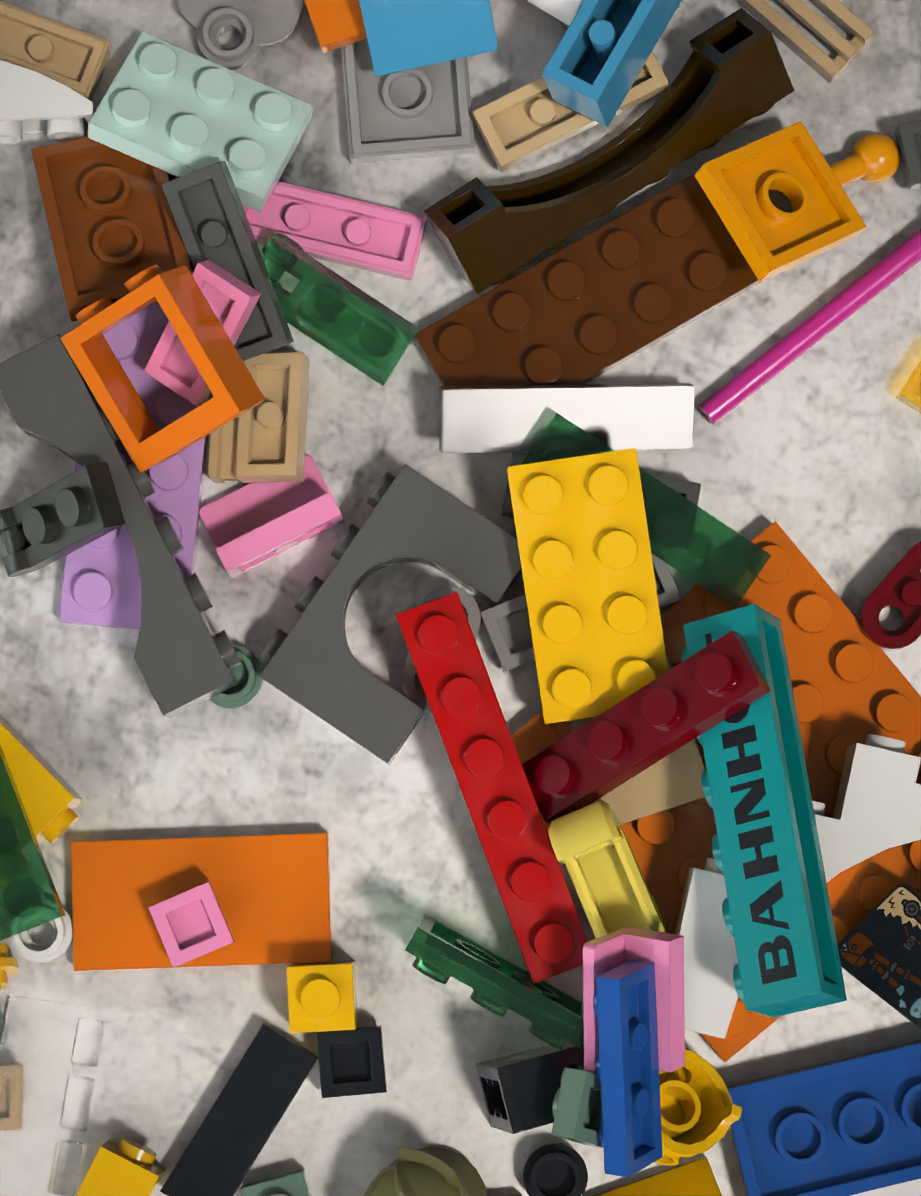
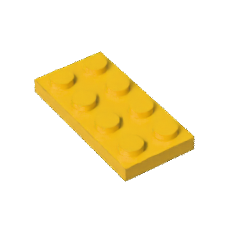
(587, 581)

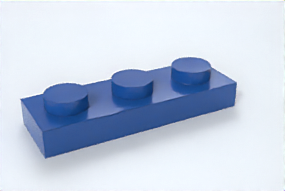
(628, 1067)

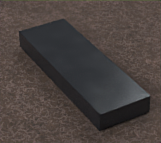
(242, 1117)

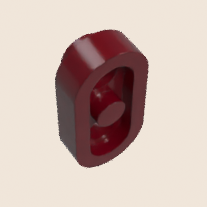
(898, 591)

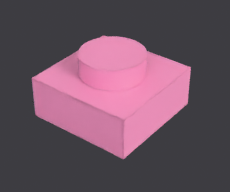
(191, 924)

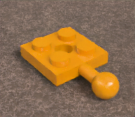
(795, 166)

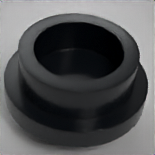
(555, 1172)

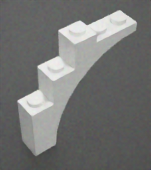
(872, 812)

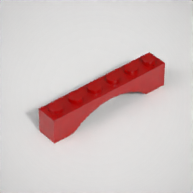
(494, 785)

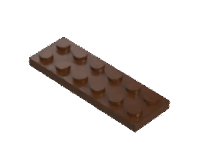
(595, 298)

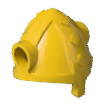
(693, 1109)

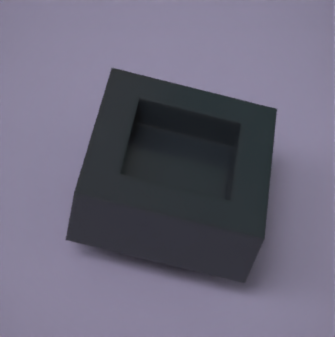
(351, 1062)

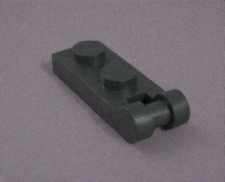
(60, 519)

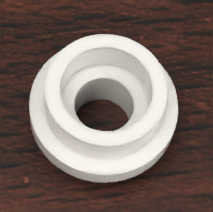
(46, 952)

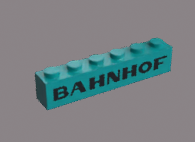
(768, 833)

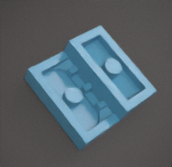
(425, 32)

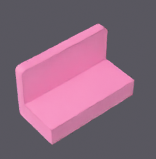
(269, 519)
(668, 956)

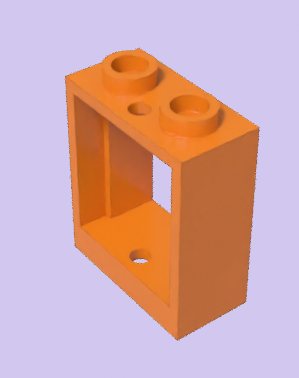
(203, 339)

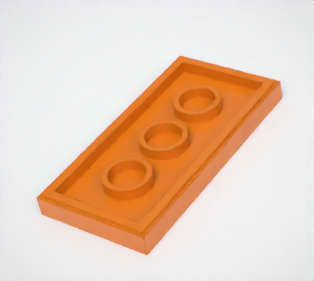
(266, 884)

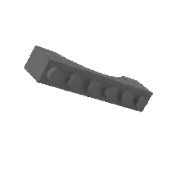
(174, 643)

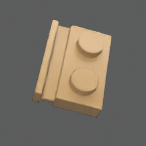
(270, 437)

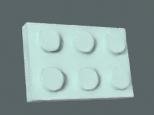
(196, 113)

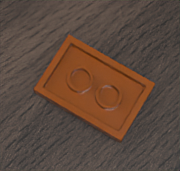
(104, 219)

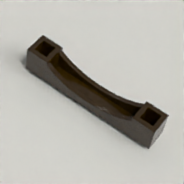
(723, 84)

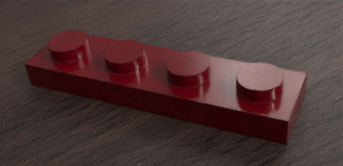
(645, 727)

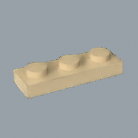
(533, 122)

